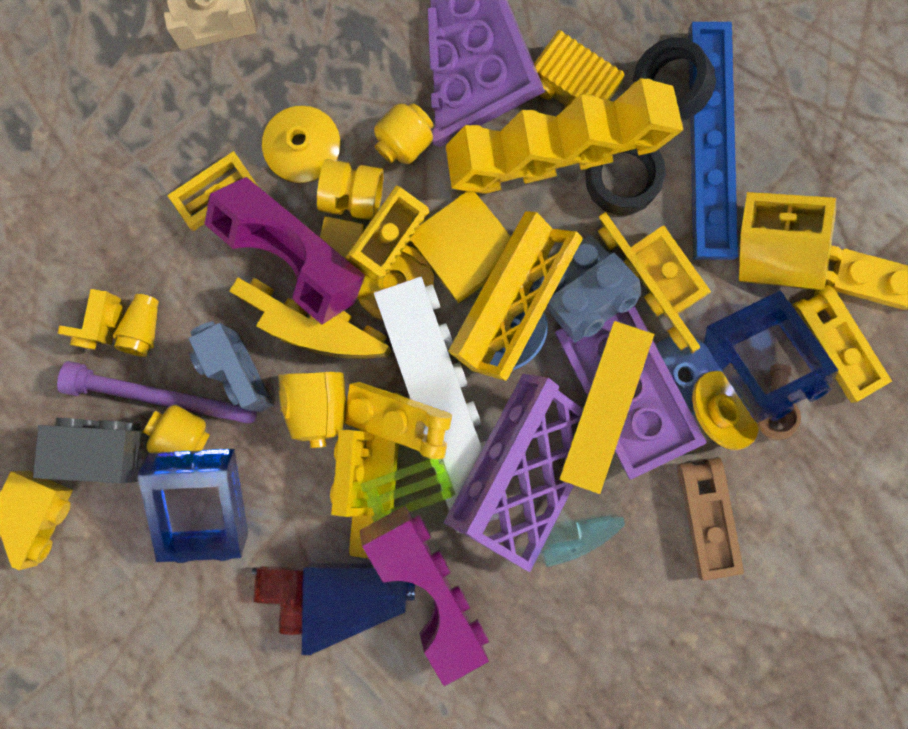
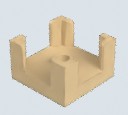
(208, 21)

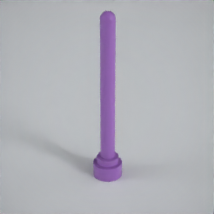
(77, 379)

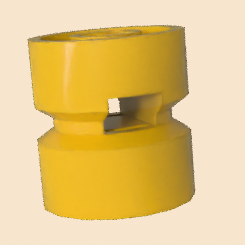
(349, 189)

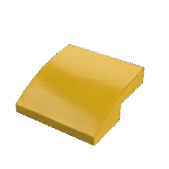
(462, 244)

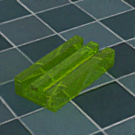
(376, 500)

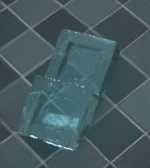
(592, 535)

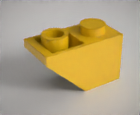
(29, 516)

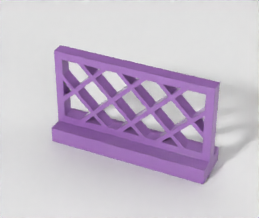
(504, 458)

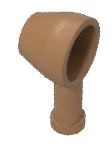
(791, 422)

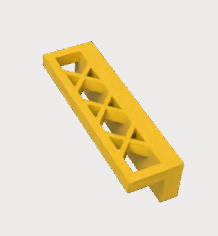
(508, 295)

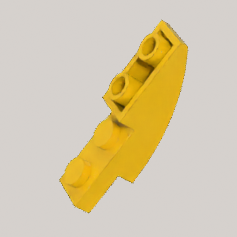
(291, 325)

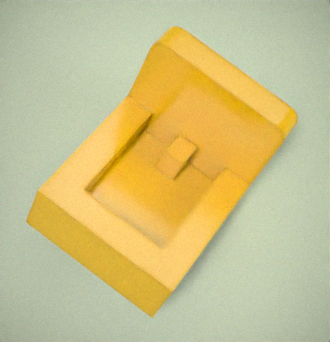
(100, 320)

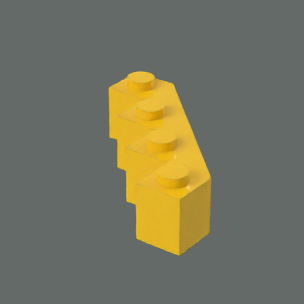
(582, 134)

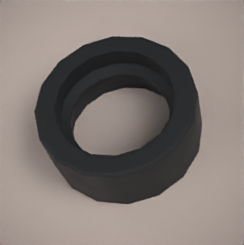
(674, 49)
(627, 205)

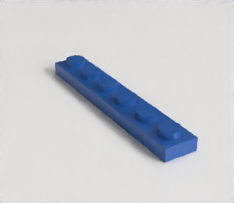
(714, 150)

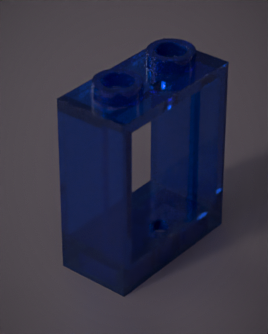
(751, 320)
(194, 470)

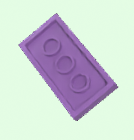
(658, 419)

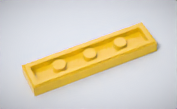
(606, 407)

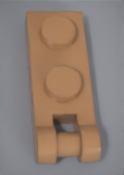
(710, 520)

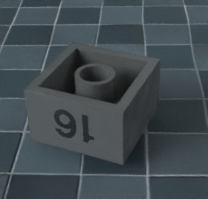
(90, 451)

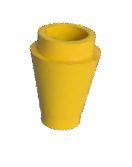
(138, 326)

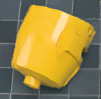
(313, 405)

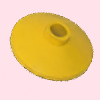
(303, 161)
(723, 412)

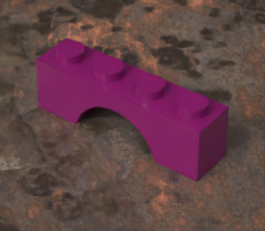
(252, 219)
(401, 554)

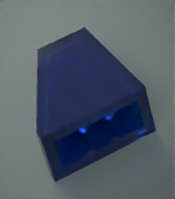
(347, 601)

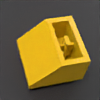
(786, 240)

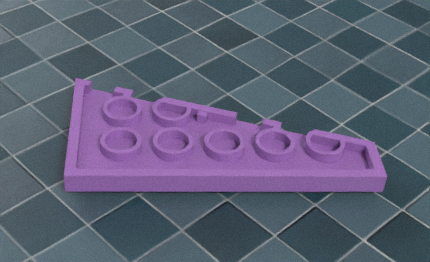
(476, 64)

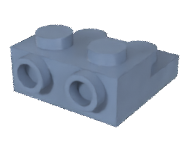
(591, 290)
(224, 357)

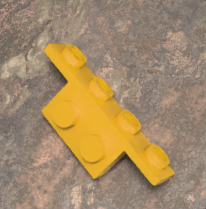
(665, 274)
(360, 459)

